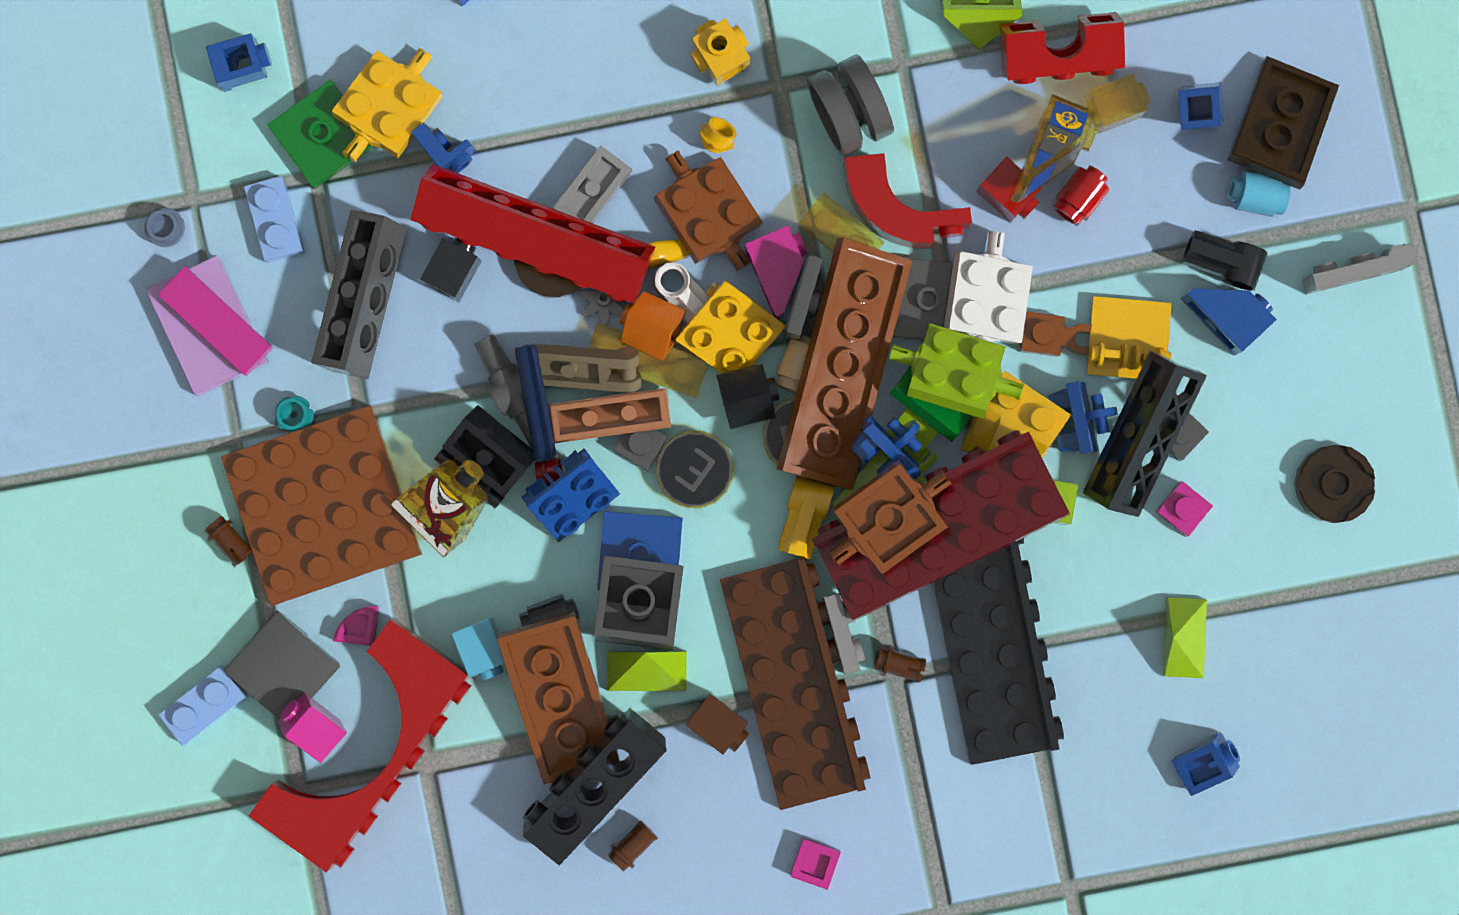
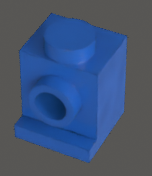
(226, 56)

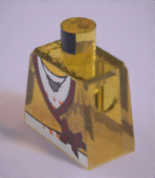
(444, 504)

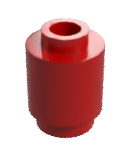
(1081, 195)

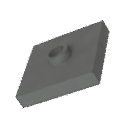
(924, 299)
(805, 300)

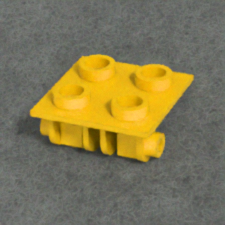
(730, 329)
(1125, 334)

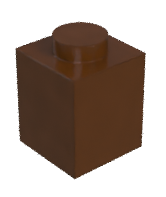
(718, 724)

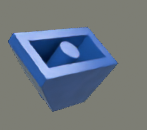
(1231, 315)

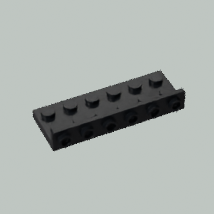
(997, 658)

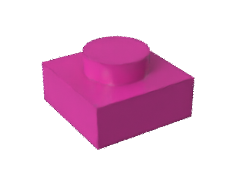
(1184, 508)

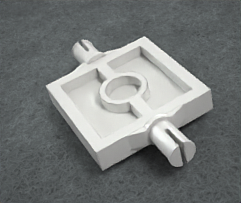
(988, 294)

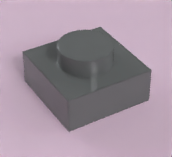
(1188, 438)
(641, 447)

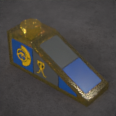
(1056, 144)

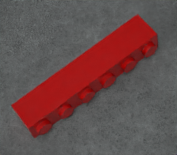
(532, 233)

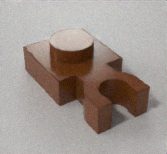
(1046, 335)

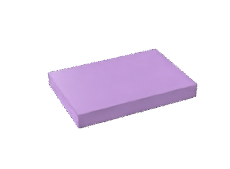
(198, 358)

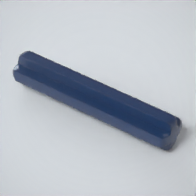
(535, 402)

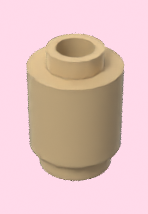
(792, 364)

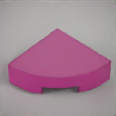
(358, 627)

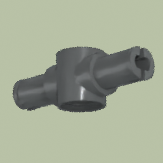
(504, 382)

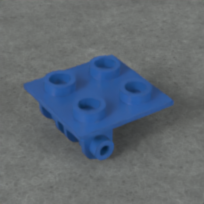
(571, 497)

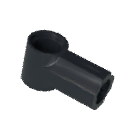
(1235, 262)

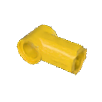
(807, 509)

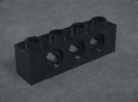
(561, 836)

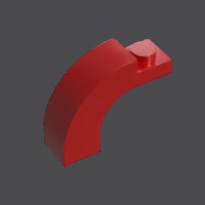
(890, 218)

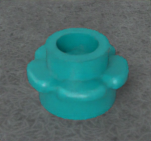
(286, 407)

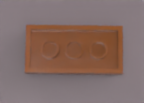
(554, 691)

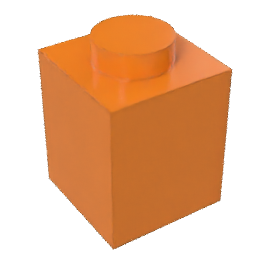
(651, 325)

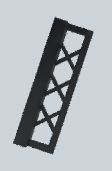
(1138, 434)

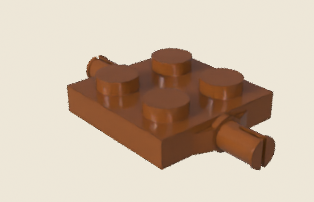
(708, 210)
(890, 517)

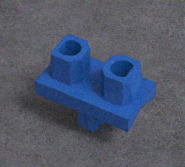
(1083, 435)
(875, 437)

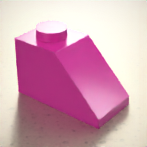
(777, 265)

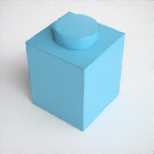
(480, 649)

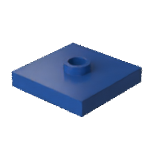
(640, 538)

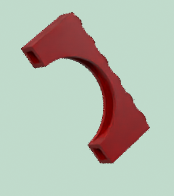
(326, 825)

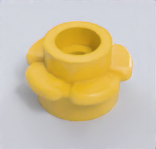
(717, 135)

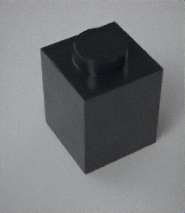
(451, 268)
(747, 395)

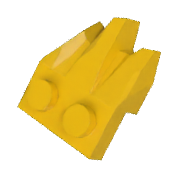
(1007, 414)

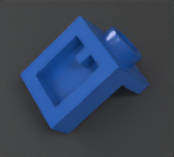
(436, 145)
(1207, 764)

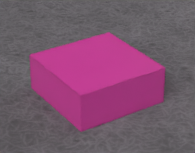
(815, 863)

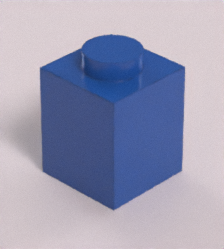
(1200, 106)

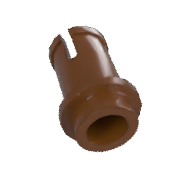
(228, 540)
(899, 664)
(632, 846)

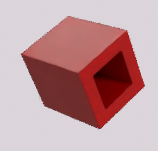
(998, 190)

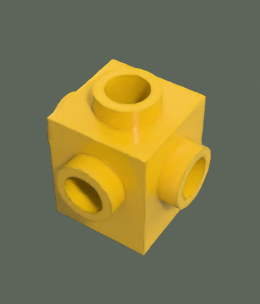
(724, 63)

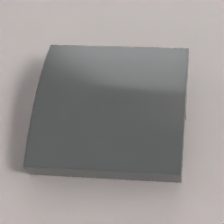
(281, 664)

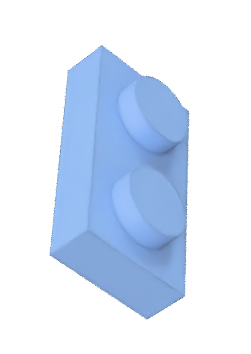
(274, 219)
(202, 706)

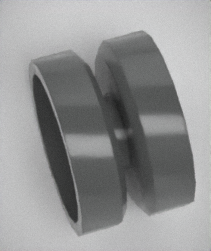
(850, 105)

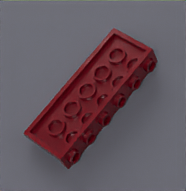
(987, 507)

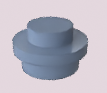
(164, 227)

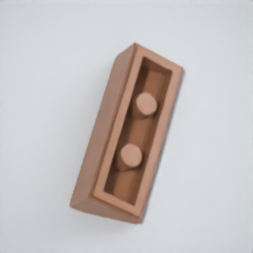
(610, 415)

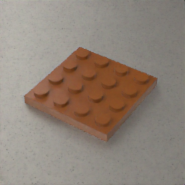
(320, 505)

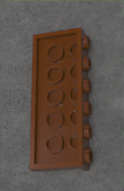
(794, 683)

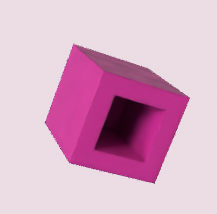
(311, 727)

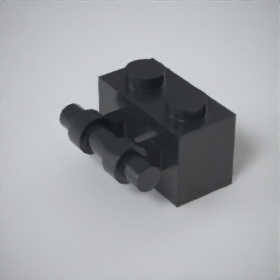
(493, 448)

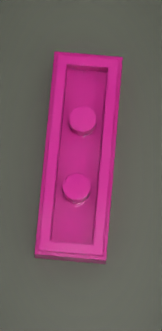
(215, 321)

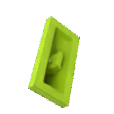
(981, 18)
(1184, 637)
(646, 670)

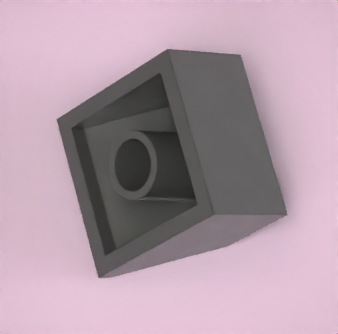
(638, 603)

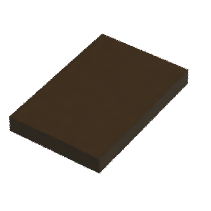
(1283, 122)

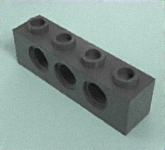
(359, 294)

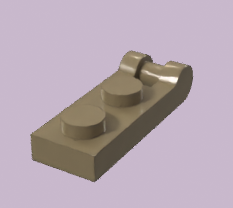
(590, 368)

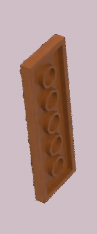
(844, 362)

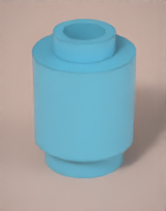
(1258, 194)

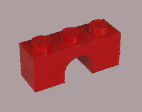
(1096, 49)

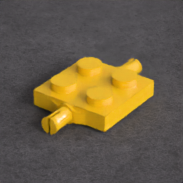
(386, 104)

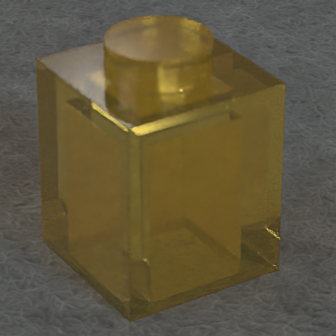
(1117, 102)

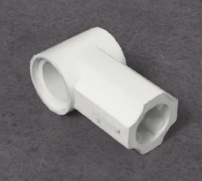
(689, 297)

